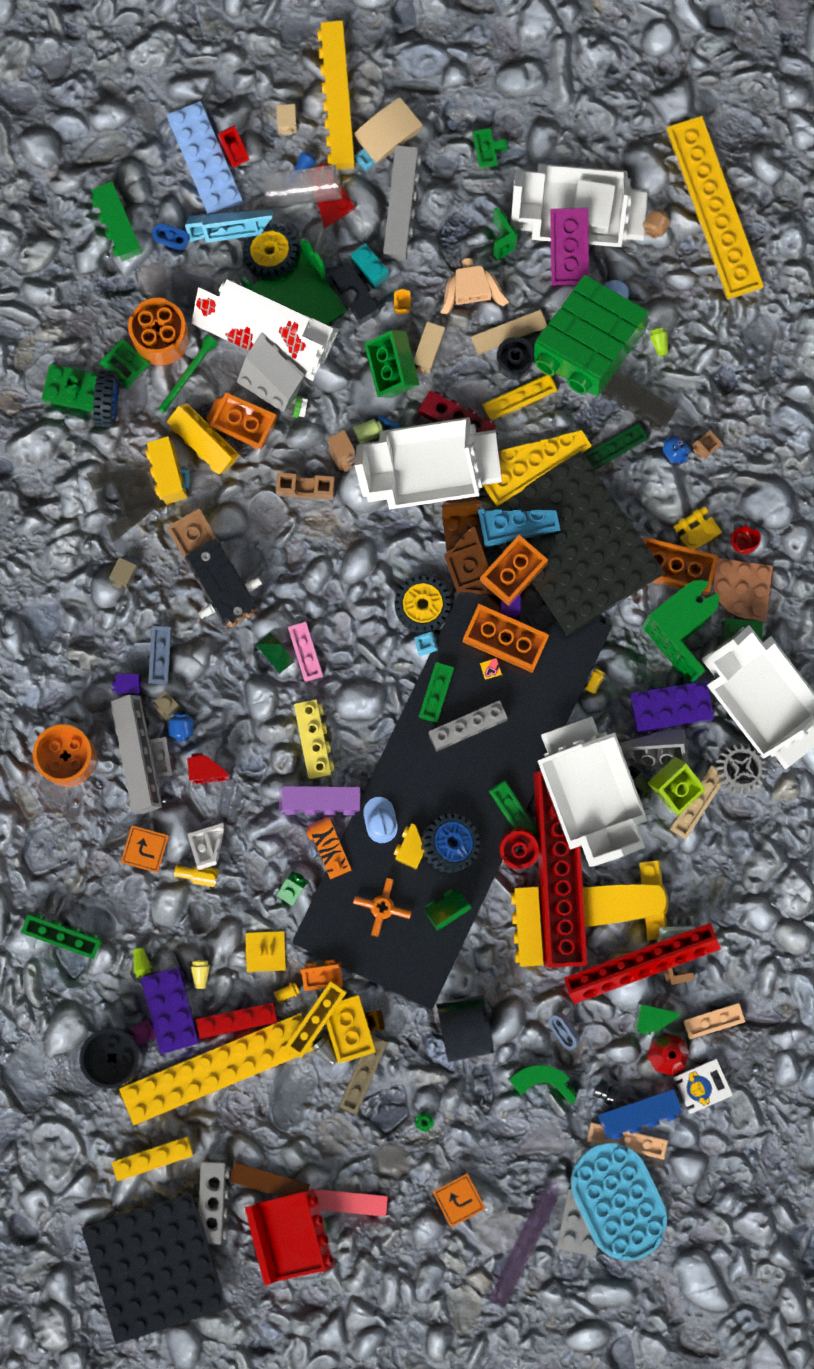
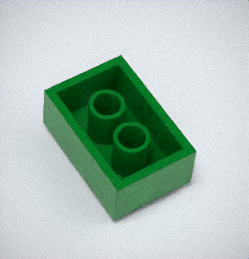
(391, 364)

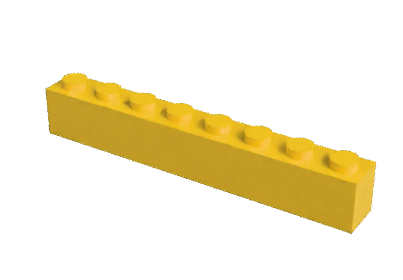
(337, 95)

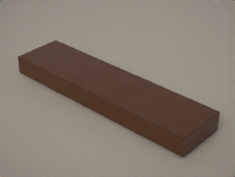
(266, 1181)

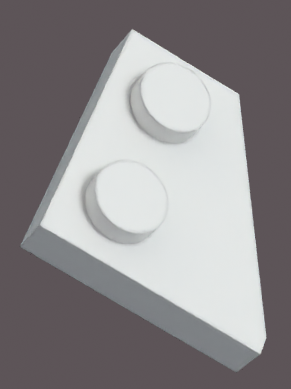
(206, 845)

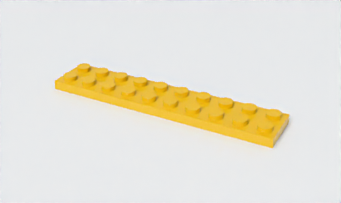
(714, 208)
(210, 1071)

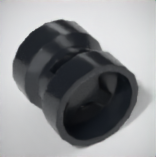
(602, 1088)

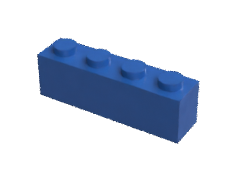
(640, 1114)

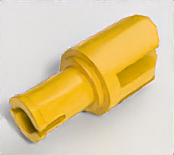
(204, 876)

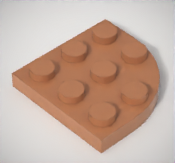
(743, 588)

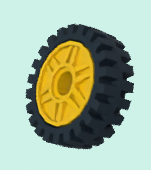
(280, 261)
(422, 589)

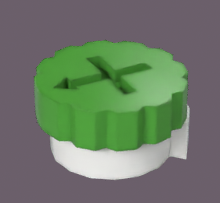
(299, 407)

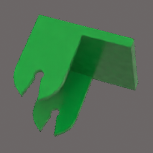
(303, 289)
(676, 622)

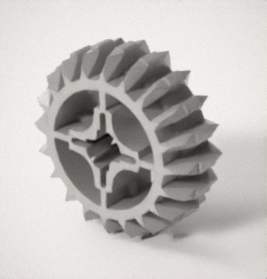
(734, 765)

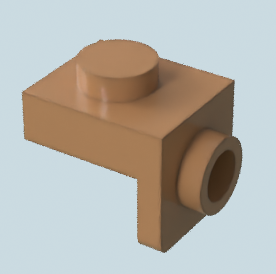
(706, 445)

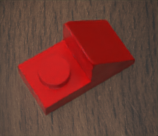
(233, 146)

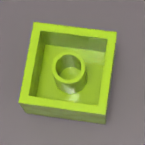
(676, 786)

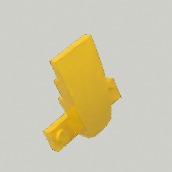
(629, 902)

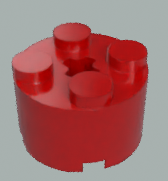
(523, 858)

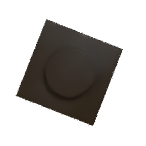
(375, 1020)

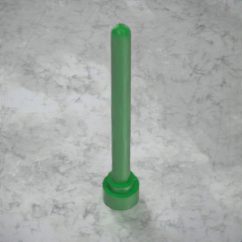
(208, 344)

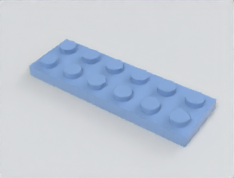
(204, 158)

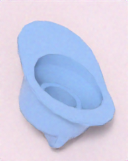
(380, 819)

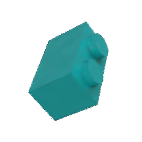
(369, 266)

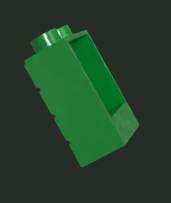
(590, 337)

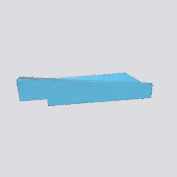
(227, 225)

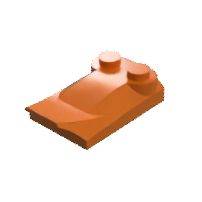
(242, 420)

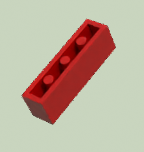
(237, 1020)

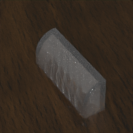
(302, 186)

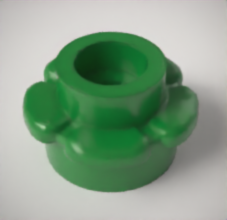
(429, 1122)

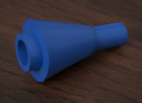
(305, 161)

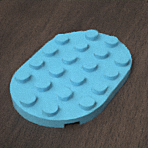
(618, 1201)

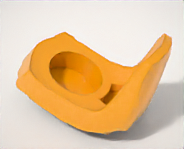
(402, 301)

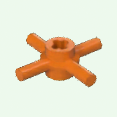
(376, 911)

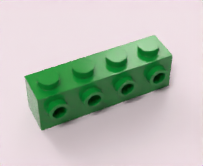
(57, 935)

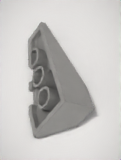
(656, 749)

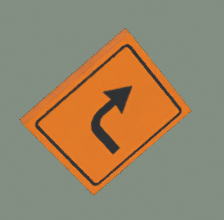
(144, 849)
(459, 1200)

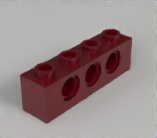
(437, 399)

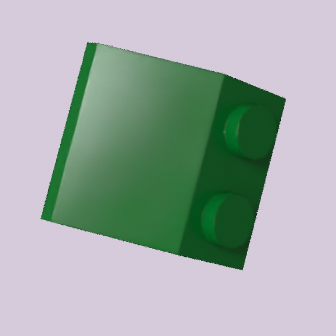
(652, 1019)

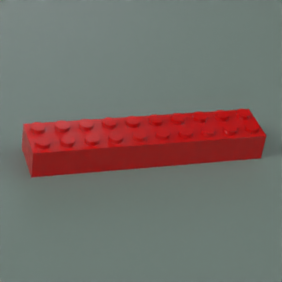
(559, 886)

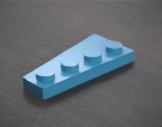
(505, 526)

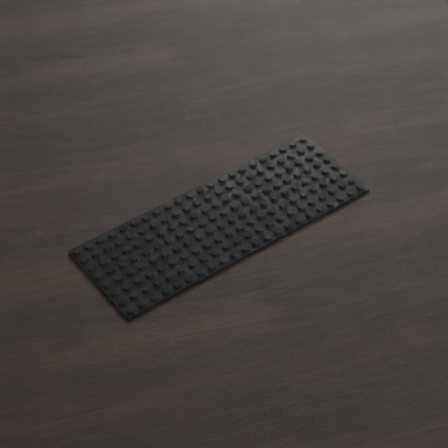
(426, 784)

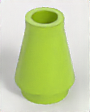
(660, 341)
(141, 964)

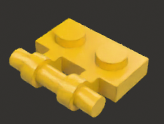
(699, 535)

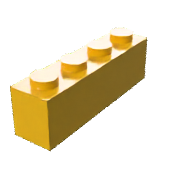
(202, 438)
(528, 927)
(315, 1019)
(153, 1158)

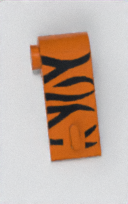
(328, 847)

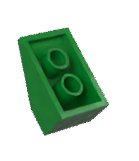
(447, 909)

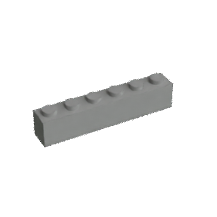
(400, 203)
(136, 754)

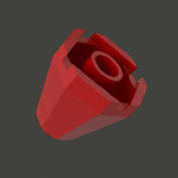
(659, 1051)

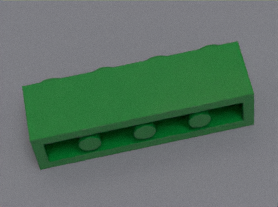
(116, 221)

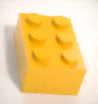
(166, 470)

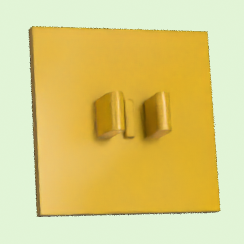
(265, 951)

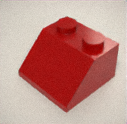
(204, 770)

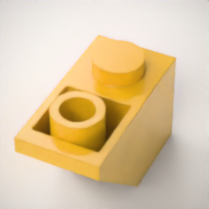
(410, 850)

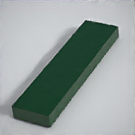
(616, 446)

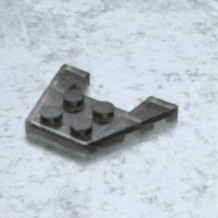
(133, 494)

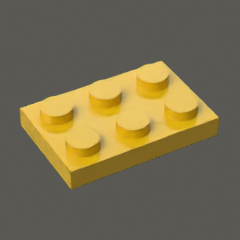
(350, 1031)

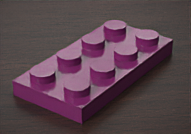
(569, 245)

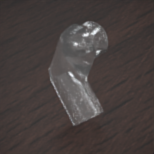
(463, 112)

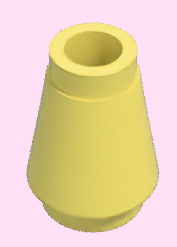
(200, 973)

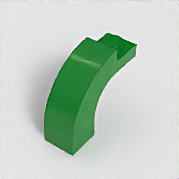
(537, 1074)

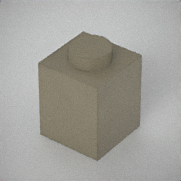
(123, 573)

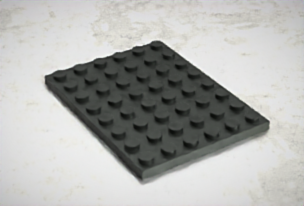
(596, 553)

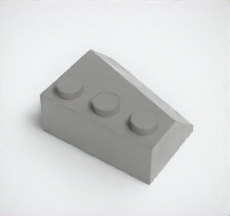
(270, 375)

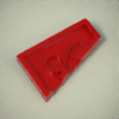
(334, 209)

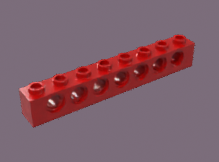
(642, 963)

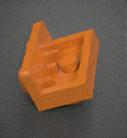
(320, 975)

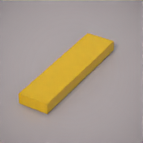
(519, 397)

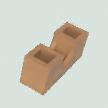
(341, 451)
(313, 488)

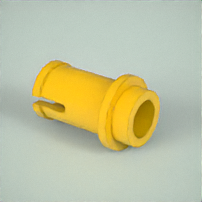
(595, 681)
(287, 992)

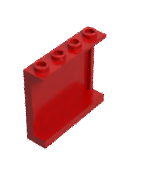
(289, 1237)

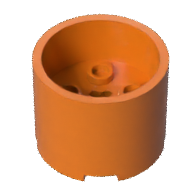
(162, 346)
(54, 744)

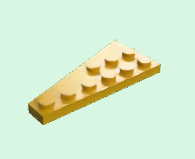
(531, 461)

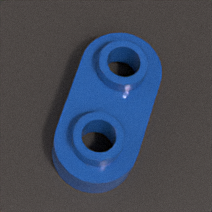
(171, 236)

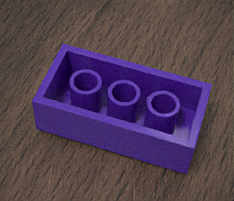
(671, 707)
(170, 1010)

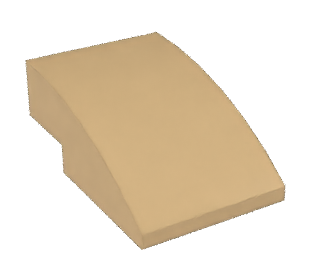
(387, 130)

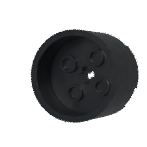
(465, 1028)
(96, 1055)

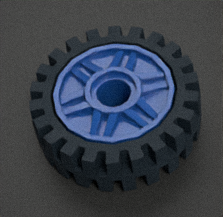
(106, 398)
(440, 852)

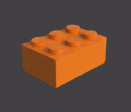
(514, 570)

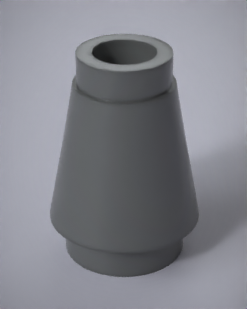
(325, 1051)

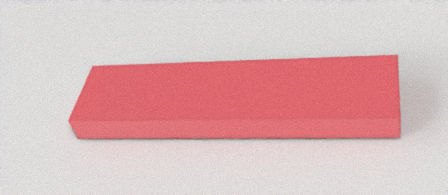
(351, 1202)

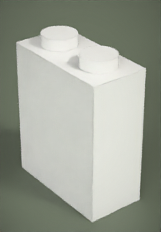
(598, 200)

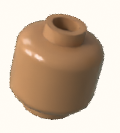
(656, 223)

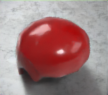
(745, 540)

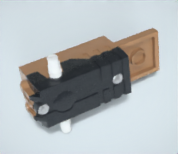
(213, 570)

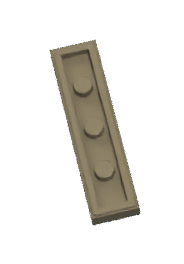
(362, 1077)

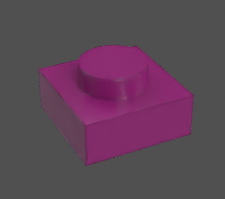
(144, 1031)

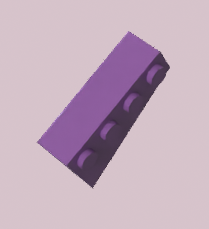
(319, 799)

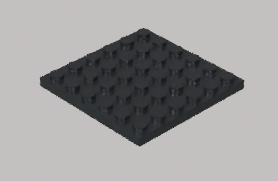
(154, 1268)

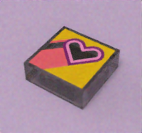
(490, 669)

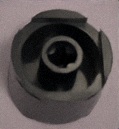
(515, 368)

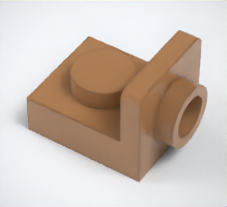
(681, 976)

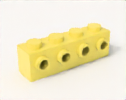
(313, 741)

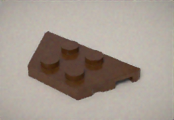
(468, 563)

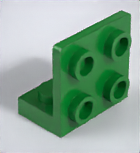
(508, 240)

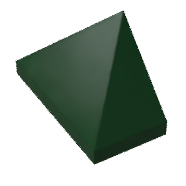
(275, 653)

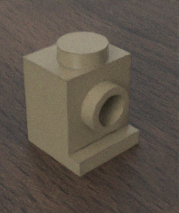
(166, 705)

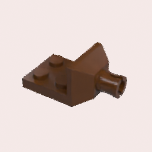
(458, 517)

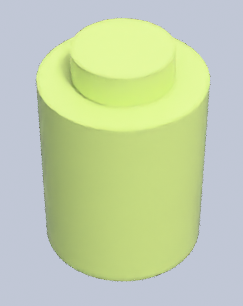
(367, 431)

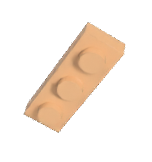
(713, 1021)

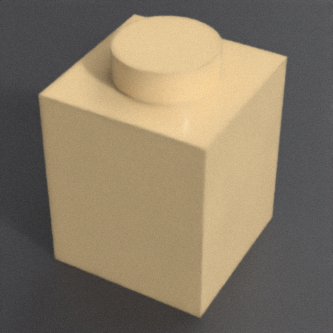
(286, 119)

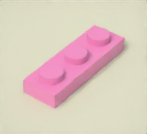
(305, 652)

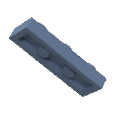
(159, 655)

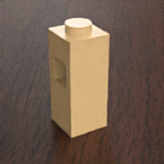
(428, 348)

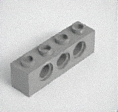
(467, 726)
(220, 1171)

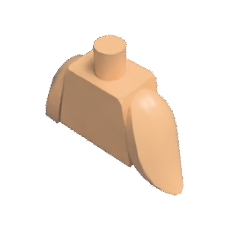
(471, 285)

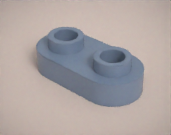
(564, 1031)

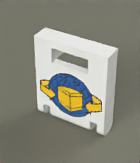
(700, 1088)

